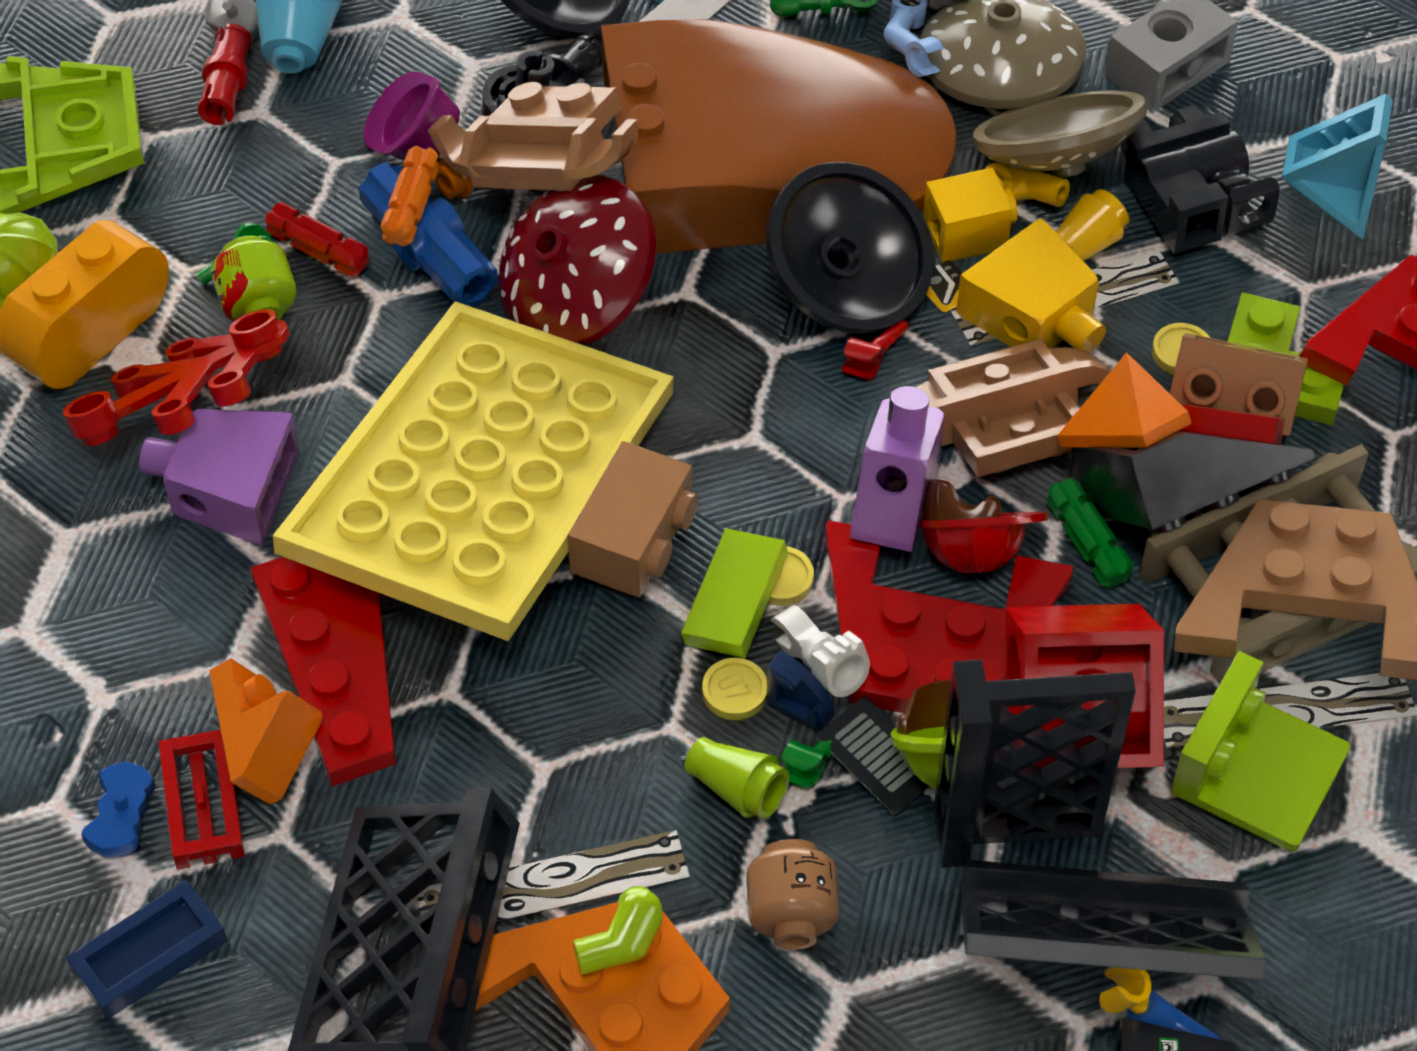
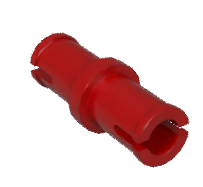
(224, 74)

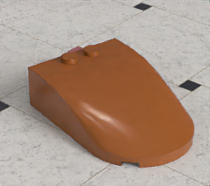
(747, 109)

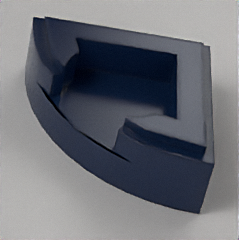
(798, 692)

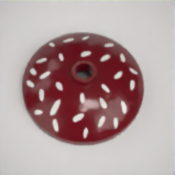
(578, 260)

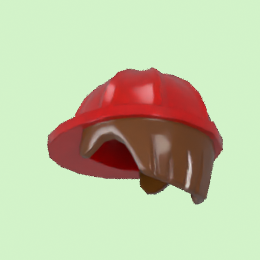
(971, 536)

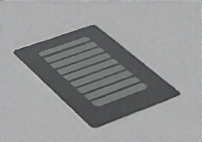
(865, 748)

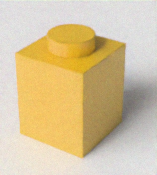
(968, 214)

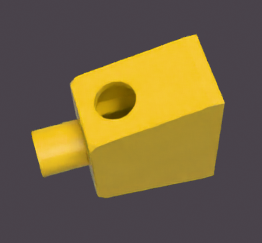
(1033, 292)

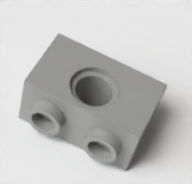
(1170, 49)

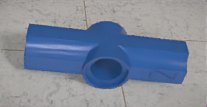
(438, 244)

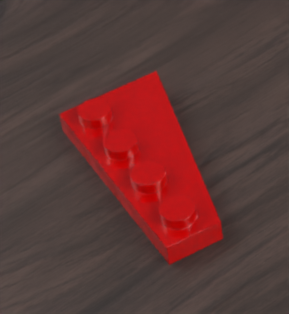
(335, 660)

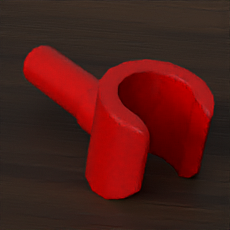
(866, 357)

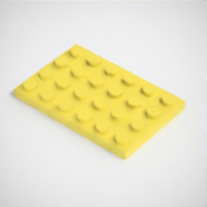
(473, 469)

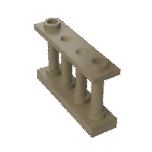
(1275, 635)

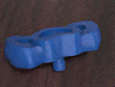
(120, 810)

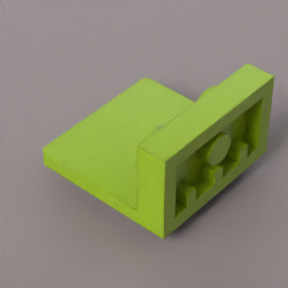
(1257, 761)

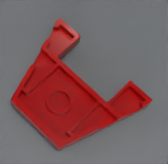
(1379, 318)
(919, 635)

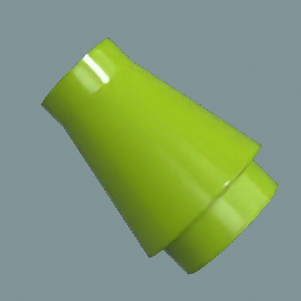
(741, 777)

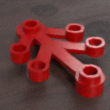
(190, 365)

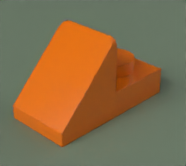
(261, 730)

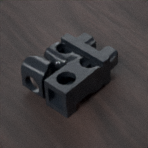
(1197, 173)

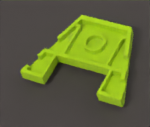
(76, 128)

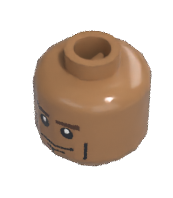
(792, 893)

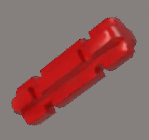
(317, 239)

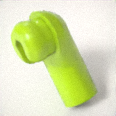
(628, 935)

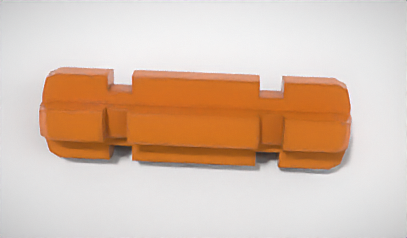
(409, 196)

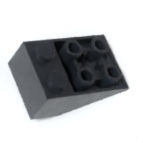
(1180, 475)

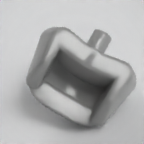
(233, 12)

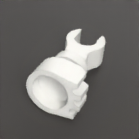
(836, 661)

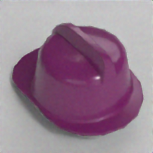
(406, 113)

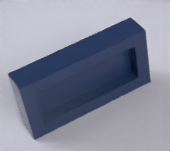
(146, 949)

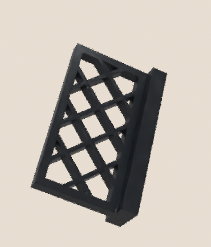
(975, 760)
(1108, 919)
(453, 930)

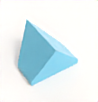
(1341, 161)

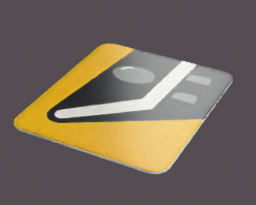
(945, 286)

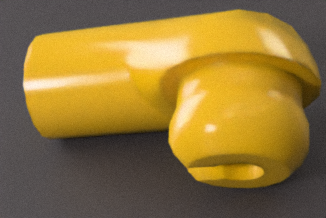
(1032, 184)

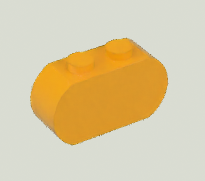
(82, 304)

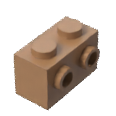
(1238, 378)
(632, 519)

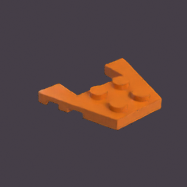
(638, 1006)

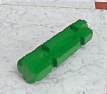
(1090, 533)

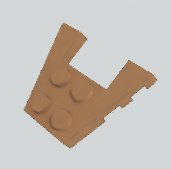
(1312, 565)

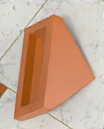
(1125, 412)

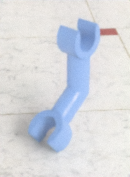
(898, 36)

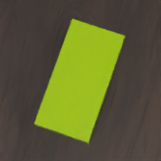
(734, 593)

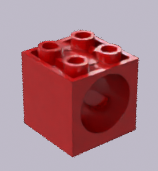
(1089, 642)

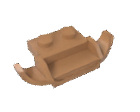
(538, 138)
(1011, 402)

